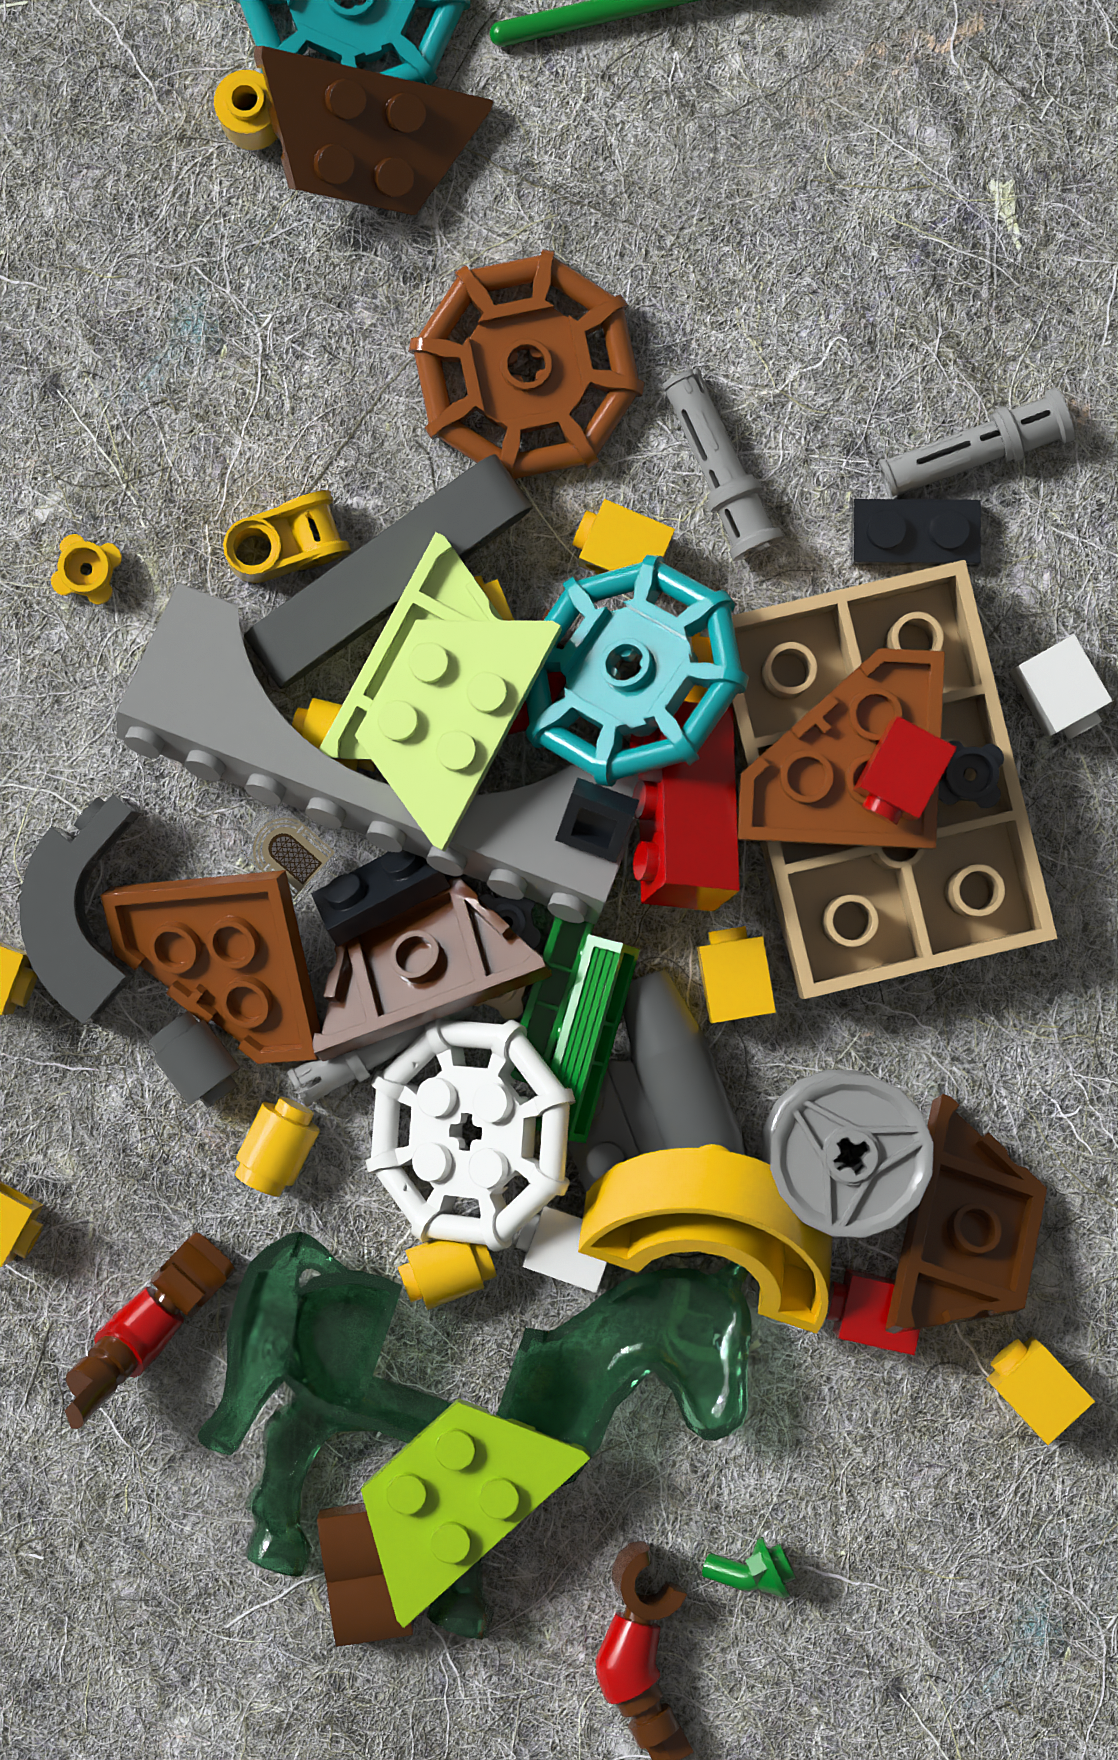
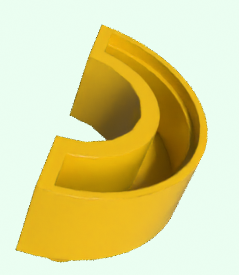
(717, 1207)

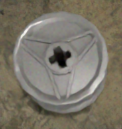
(889, 1152)

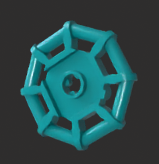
(361, 32)
(659, 688)

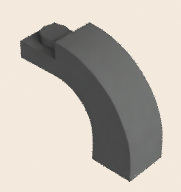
(54, 917)

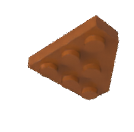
(808, 776)
(225, 954)

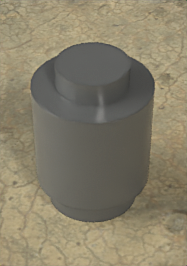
(195, 1060)

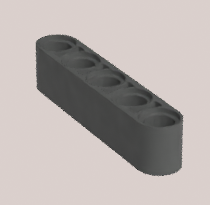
(373, 578)

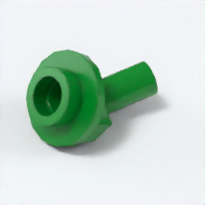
(765, 1570)

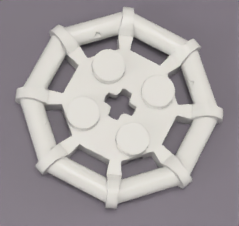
(436, 1132)

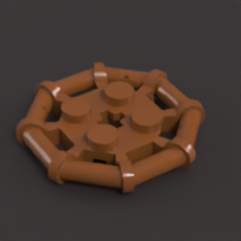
(548, 336)

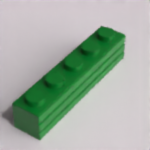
(549, 996)
(591, 1027)

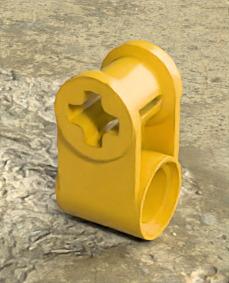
(289, 537)

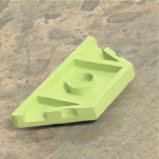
(437, 591)
(450, 711)

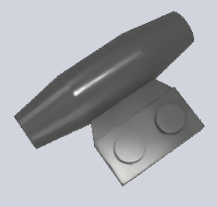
(663, 1096)

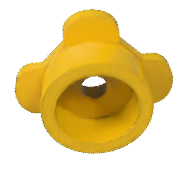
(80, 552)

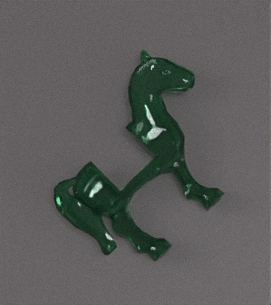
(561, 1381)

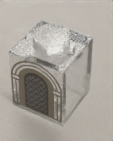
(288, 843)

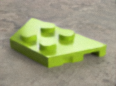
(457, 1497)

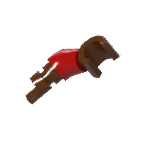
(146, 1325)
(628, 1658)

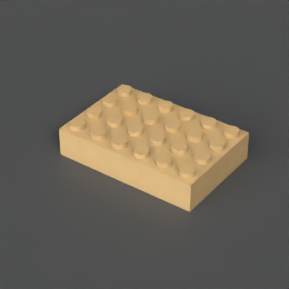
(890, 910)

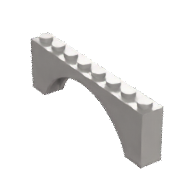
(207, 710)

